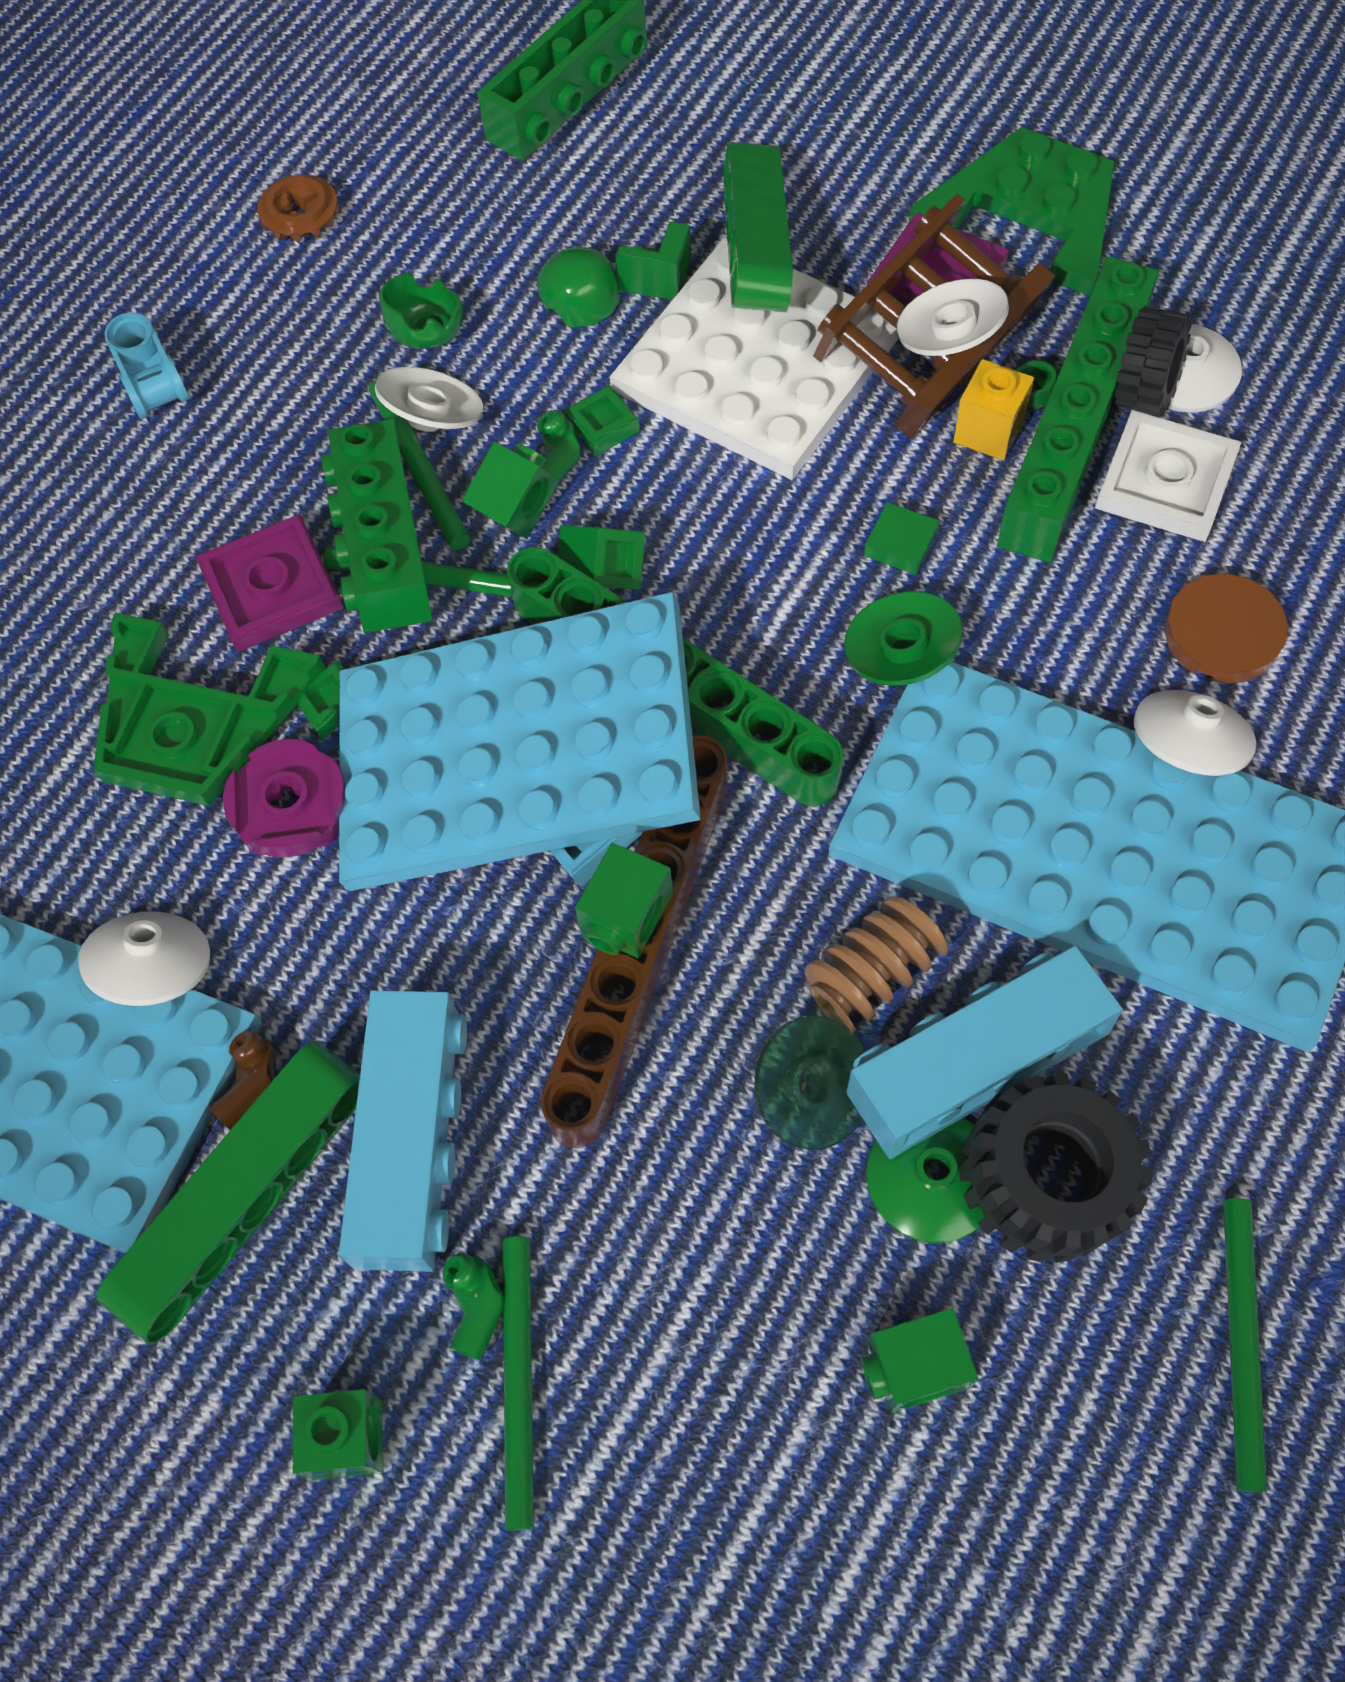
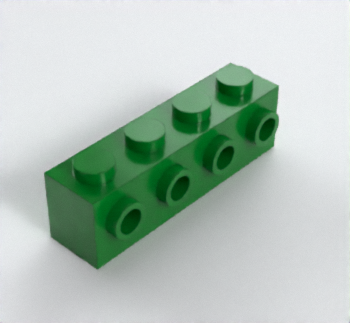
(561, 73)
(377, 525)

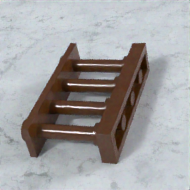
(919, 394)

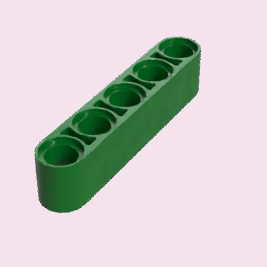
(757, 228)
(231, 1193)

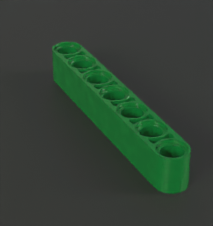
(708, 680)

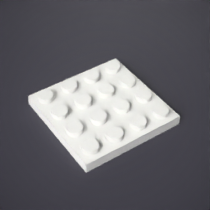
(748, 372)

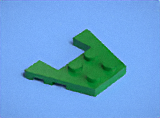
(1044, 188)
(184, 735)

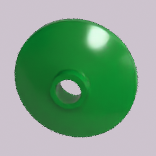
(903, 638)
(917, 1204)

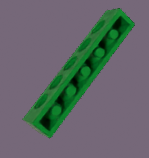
(1075, 413)

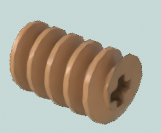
(872, 958)

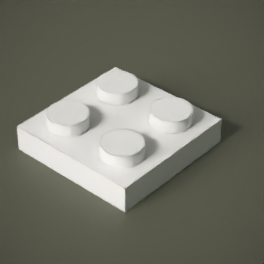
(1168, 475)

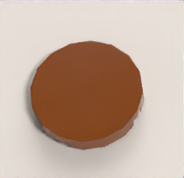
(1226, 628)

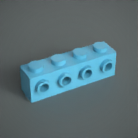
(981, 1050)
(402, 1132)

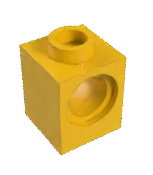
(993, 409)

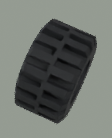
(1094, 1135)

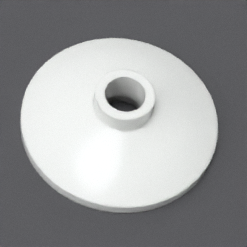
(953, 317)
(1208, 373)
(428, 398)
(1194, 732)
(144, 958)

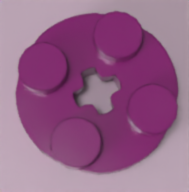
(290, 830)

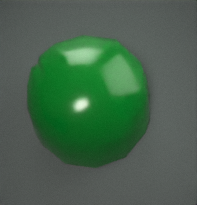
(579, 286)
(420, 314)

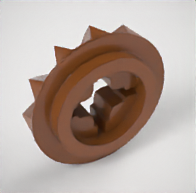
(306, 192)

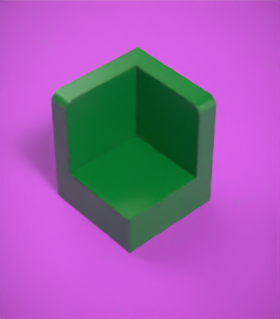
(656, 271)
(604, 554)

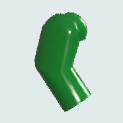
(559, 443)
(479, 1300)

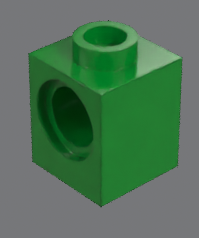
(511, 488)
(623, 901)
(918, 1361)
(337, 1435)

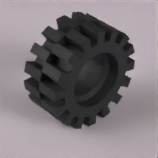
(1153, 361)

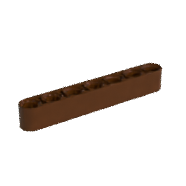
(622, 1020)

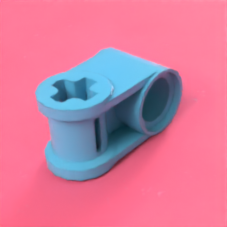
(143, 364)

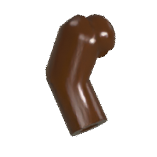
(254, 1073)

